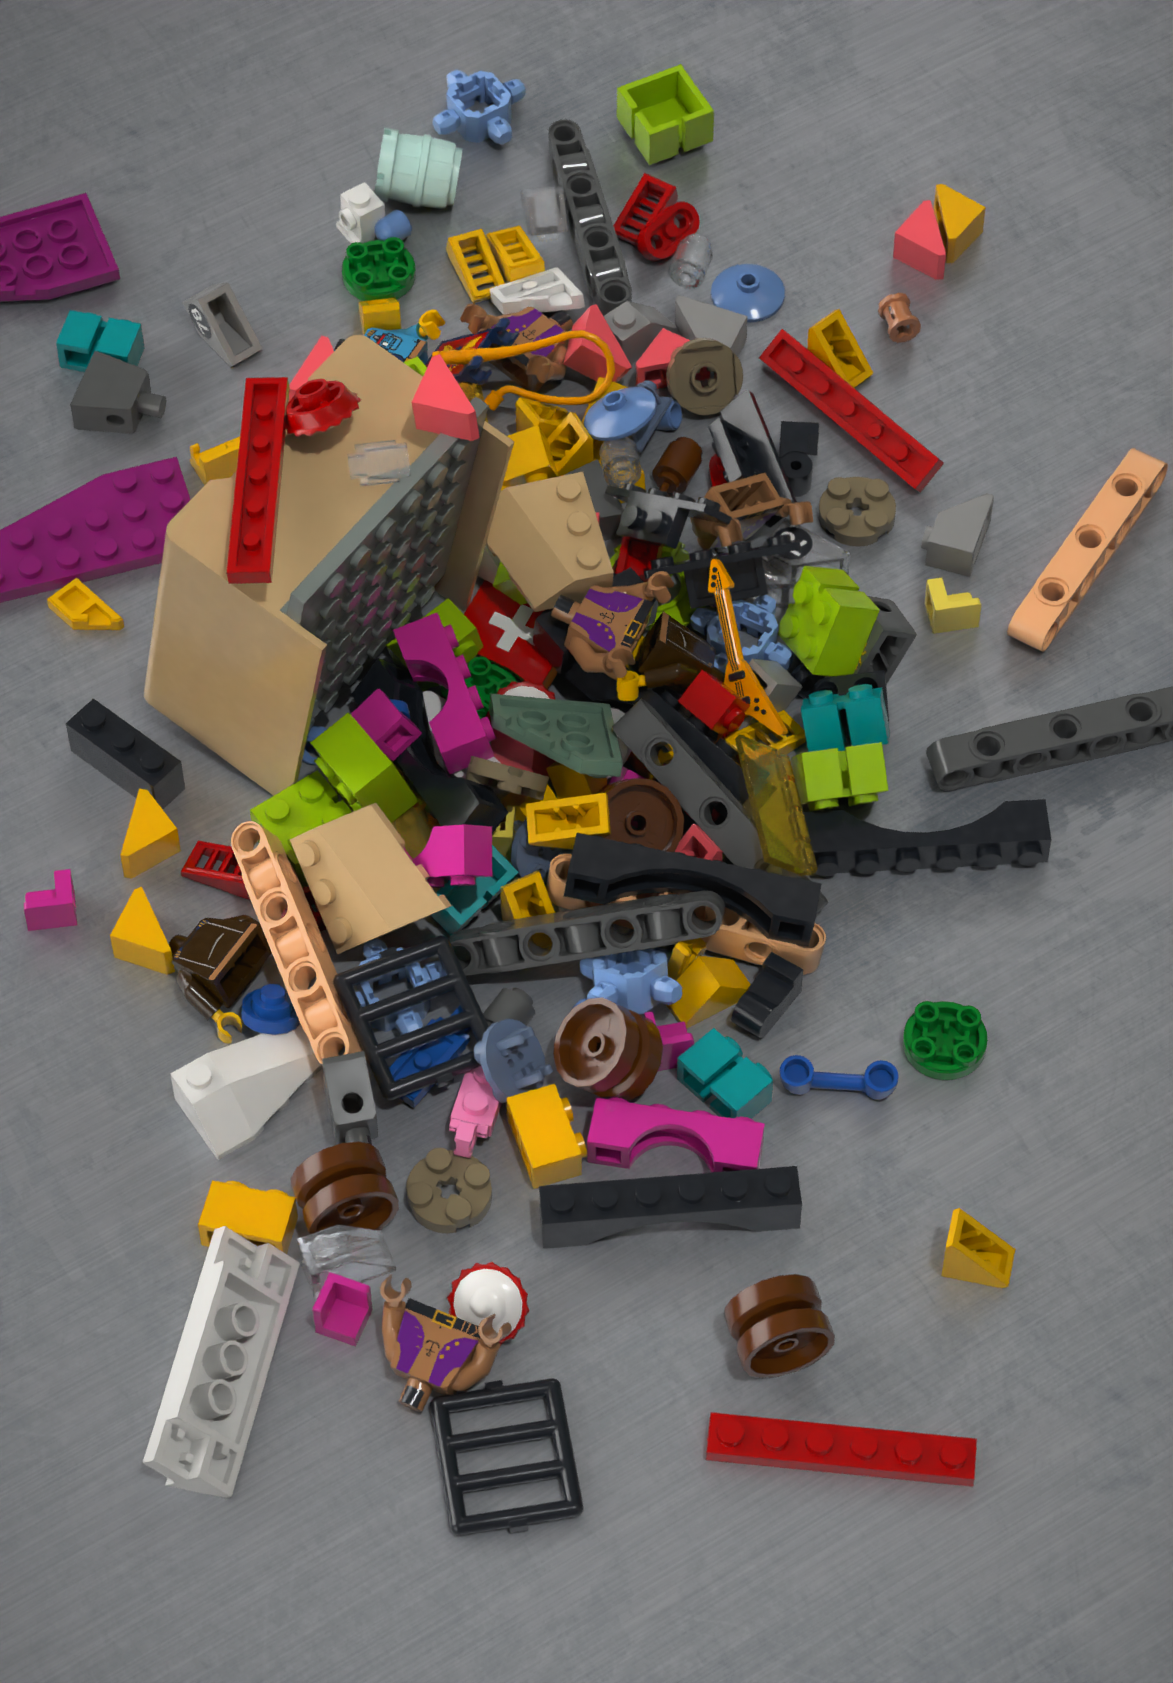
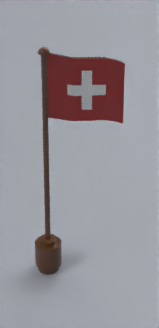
(509, 627)

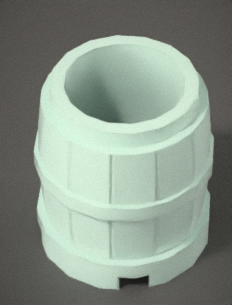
(417, 170)

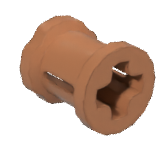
(899, 317)

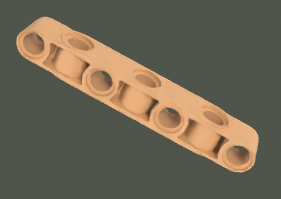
(1087, 550)
(734, 938)
(293, 939)

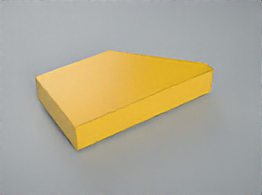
(83, 608)
(683, 955)

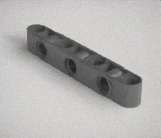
(588, 217)
(1039, 741)
(695, 787)
(588, 932)

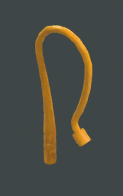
(495, 398)

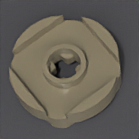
(687, 362)
(859, 492)
(507, 778)
(441, 1169)

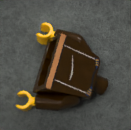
(669, 658)
(218, 965)

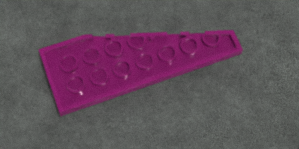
(53, 251)
(93, 531)

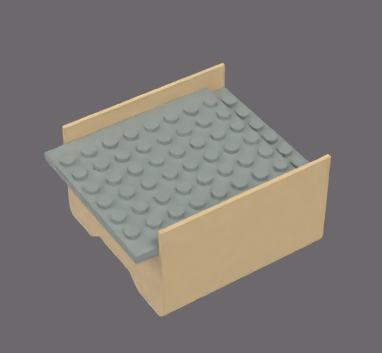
(350, 564)

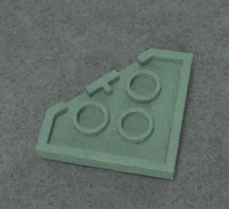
(563, 730)

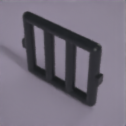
(360, 1016)
(456, 1484)

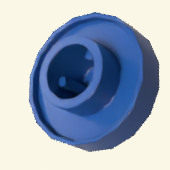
(269, 1010)

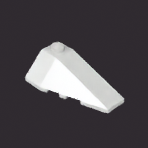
(243, 1086)

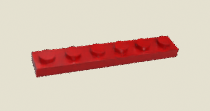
(851, 410)
(258, 481)
(841, 1449)

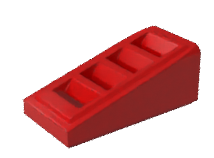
(646, 187)
(218, 879)

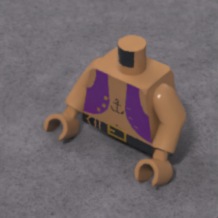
(531, 368)
(750, 505)
(610, 623)
(434, 1347)

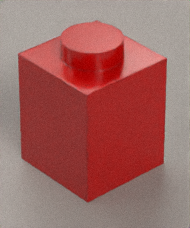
(714, 703)

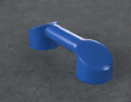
(877, 1083)

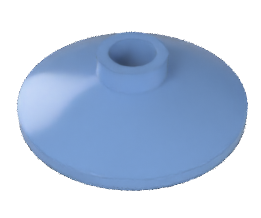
(748, 291)
(620, 413)

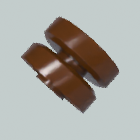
(652, 806)
(608, 1049)
(345, 1188)
(779, 1326)

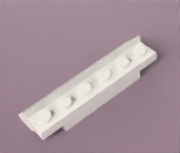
(221, 1364)

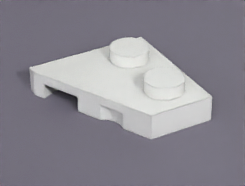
(543, 291)

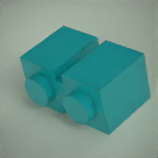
(89, 333)
(864, 712)
(470, 900)
(717, 1068)

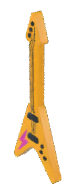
(738, 673)

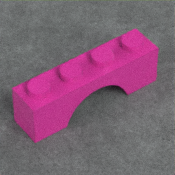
(430, 658)
(457, 855)
(627, 1130)

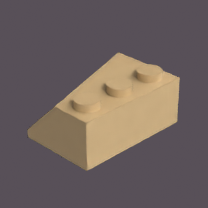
(550, 540)
(364, 878)

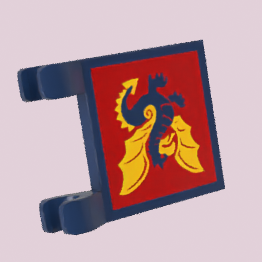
(482, 339)

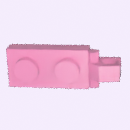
(473, 1112)

